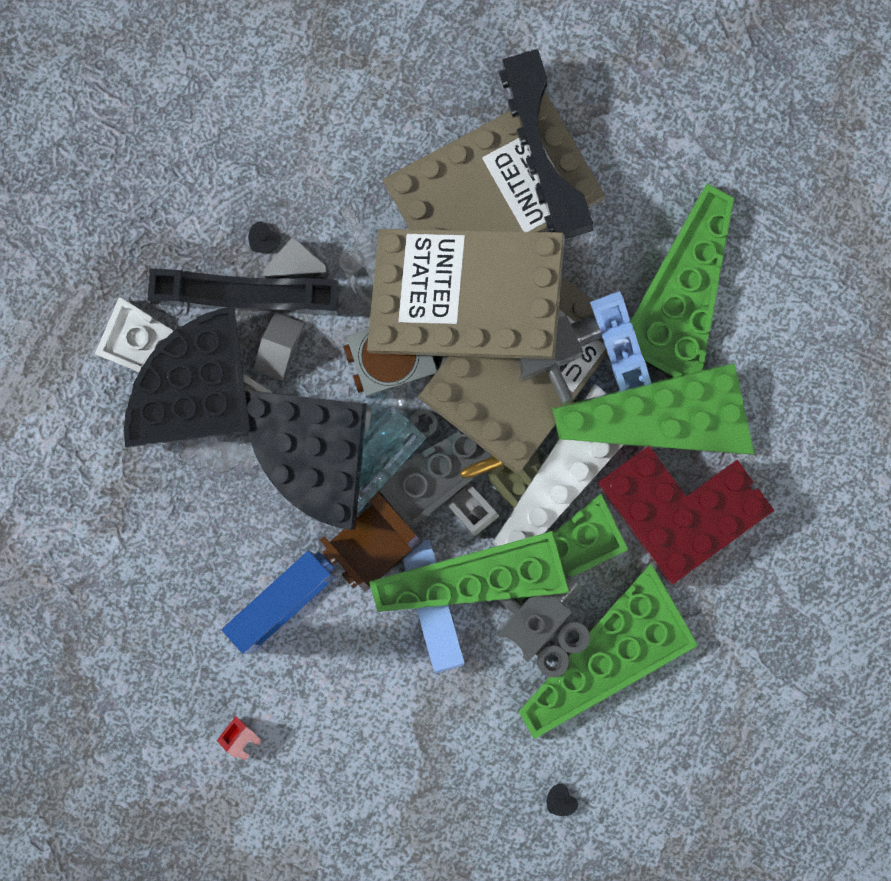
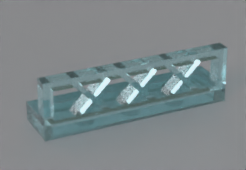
(384, 442)

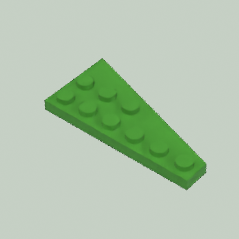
(680, 302)
(680, 412)
(625, 645)

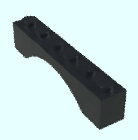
(565, 204)
(243, 293)

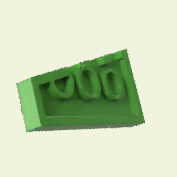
(588, 539)

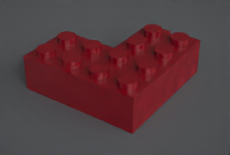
(678, 528)

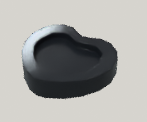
(261, 239)
(560, 802)

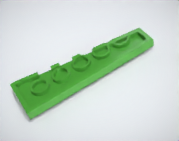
(497, 573)

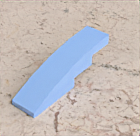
(620, 341)
(436, 620)

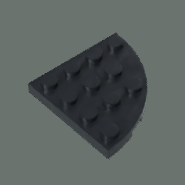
(190, 385)
(310, 452)

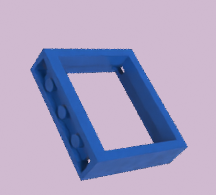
(279, 602)

